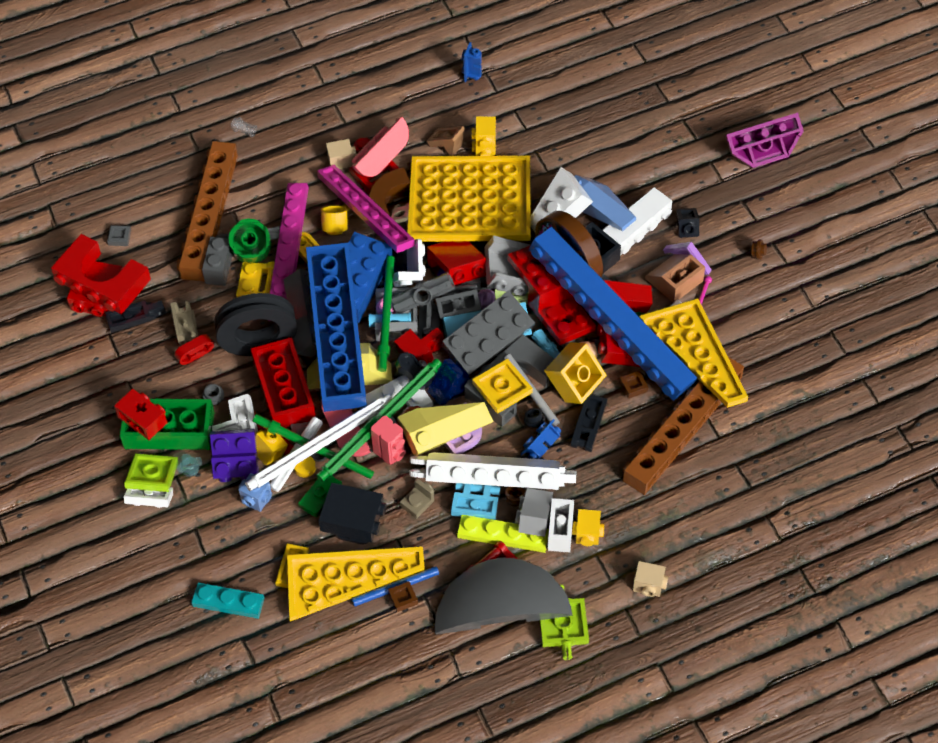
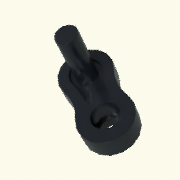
(409, 366)

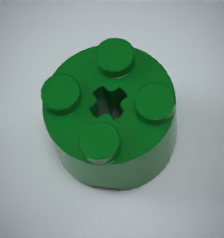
(240, 236)

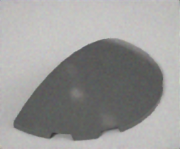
(500, 593)

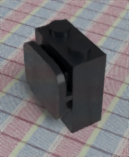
(352, 513)

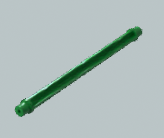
(388, 410)

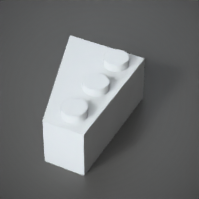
(562, 195)

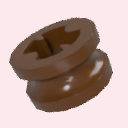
(509, 497)

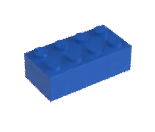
(367, 268)

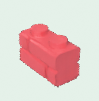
(388, 440)

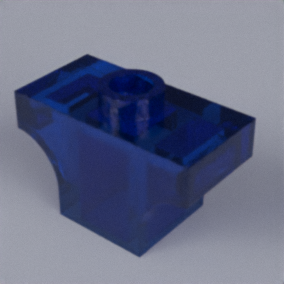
(448, 382)

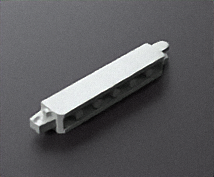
(492, 470)

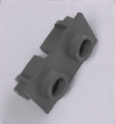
(428, 319)

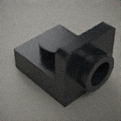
(688, 222)

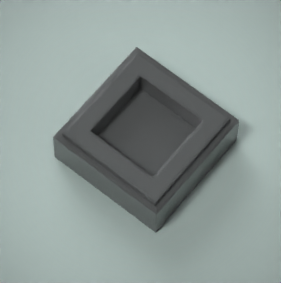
(119, 235)

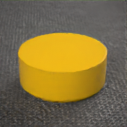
(305, 468)

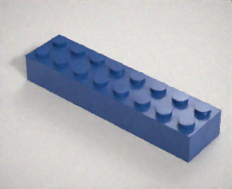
(336, 327)

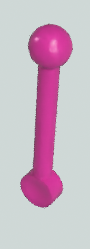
(707, 280)

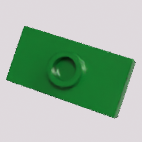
(315, 497)

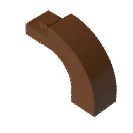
(390, 187)

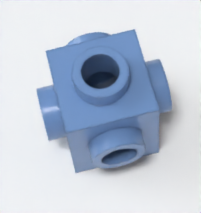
(257, 497)

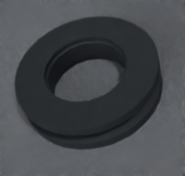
(249, 308)

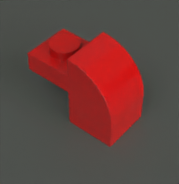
(420, 348)

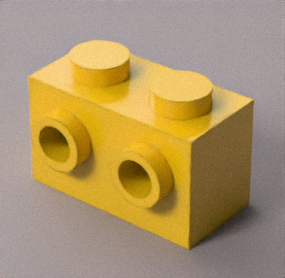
(485, 136)

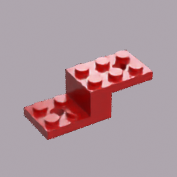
(550, 299)

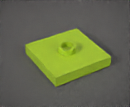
(151, 472)

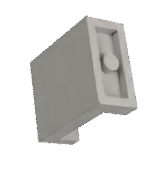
(499, 272)
(397, 328)

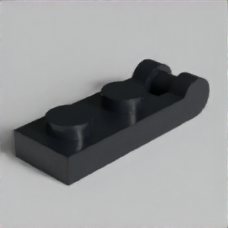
(589, 422)

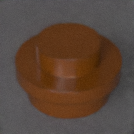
(759, 249)

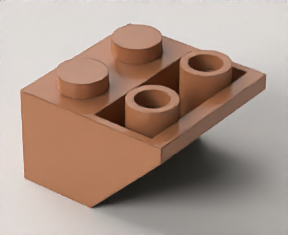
(677, 276)

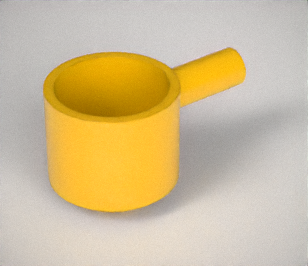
(334, 219)

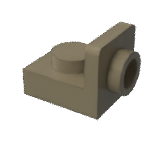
(418, 498)

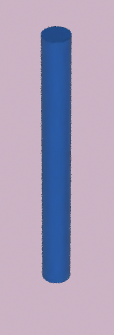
(379, 592)

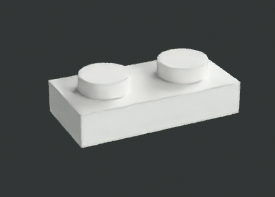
(149, 498)

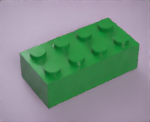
(186, 427)

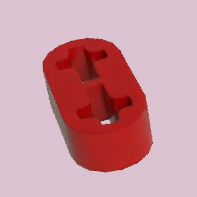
(194, 349)

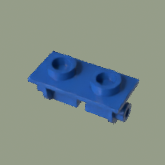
(472, 63)
(546, 434)

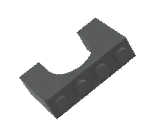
(530, 359)

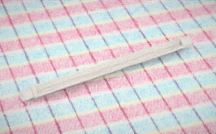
(317, 443)

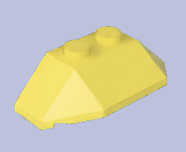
(370, 369)

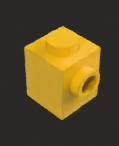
(269, 446)
(588, 527)

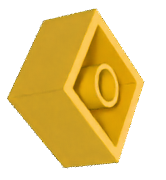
(575, 373)

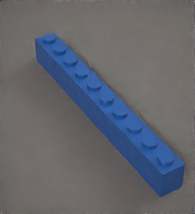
(612, 314)

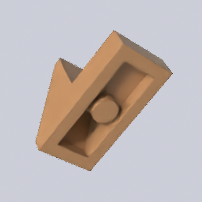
(449, 137)

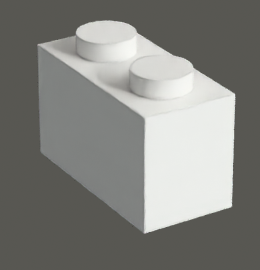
(560, 525)

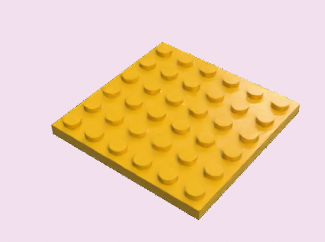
(469, 198)

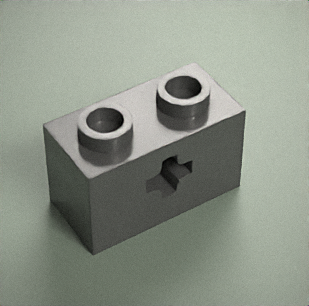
(458, 304)

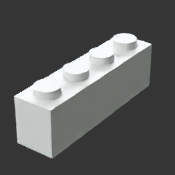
(649, 212)

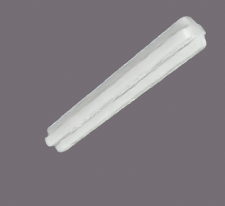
(309, 433)

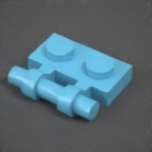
(475, 505)

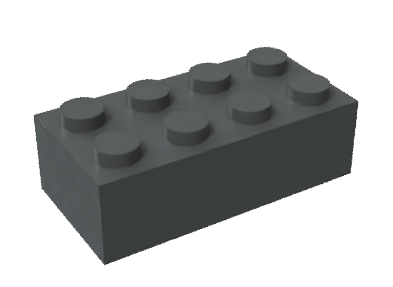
(488, 333)

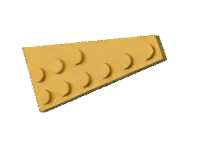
(694, 341)
(334, 577)

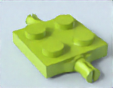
(566, 630)

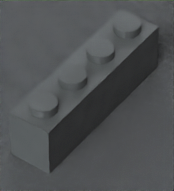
(299, 295)

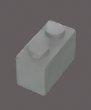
(534, 512)

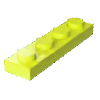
(493, 531)

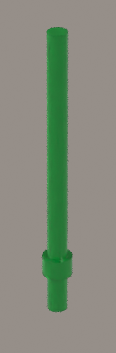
(383, 349)
(275, 428)

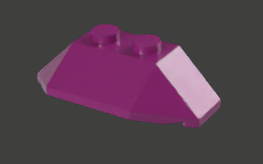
(766, 141)

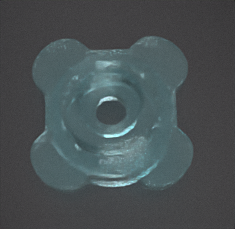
(189, 470)

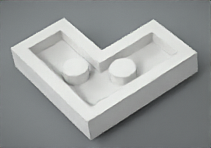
(241, 415)

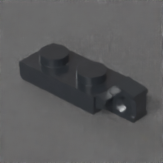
(134, 315)

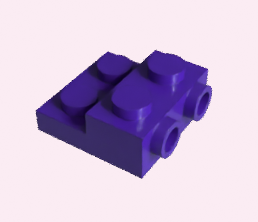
(233, 454)

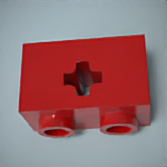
(141, 414)

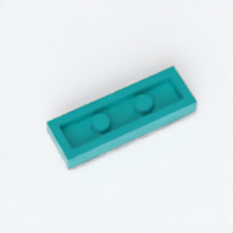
(228, 600)

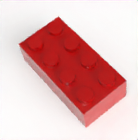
(283, 383)

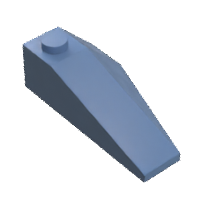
(606, 204)

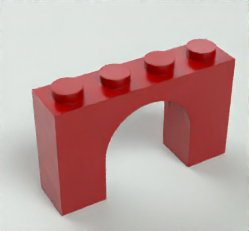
(114, 293)
(639, 299)

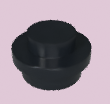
(534, 417)

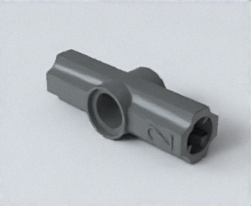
(435, 287)

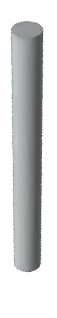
(535, 395)

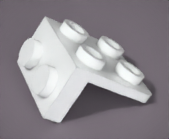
(415, 267)

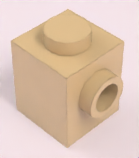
(341, 153)
(650, 579)

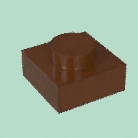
(633, 384)
(403, 596)

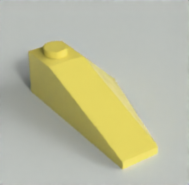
(438, 425)

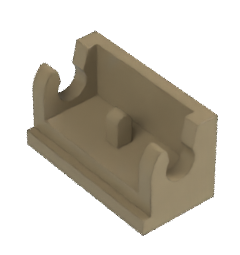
(184, 323)

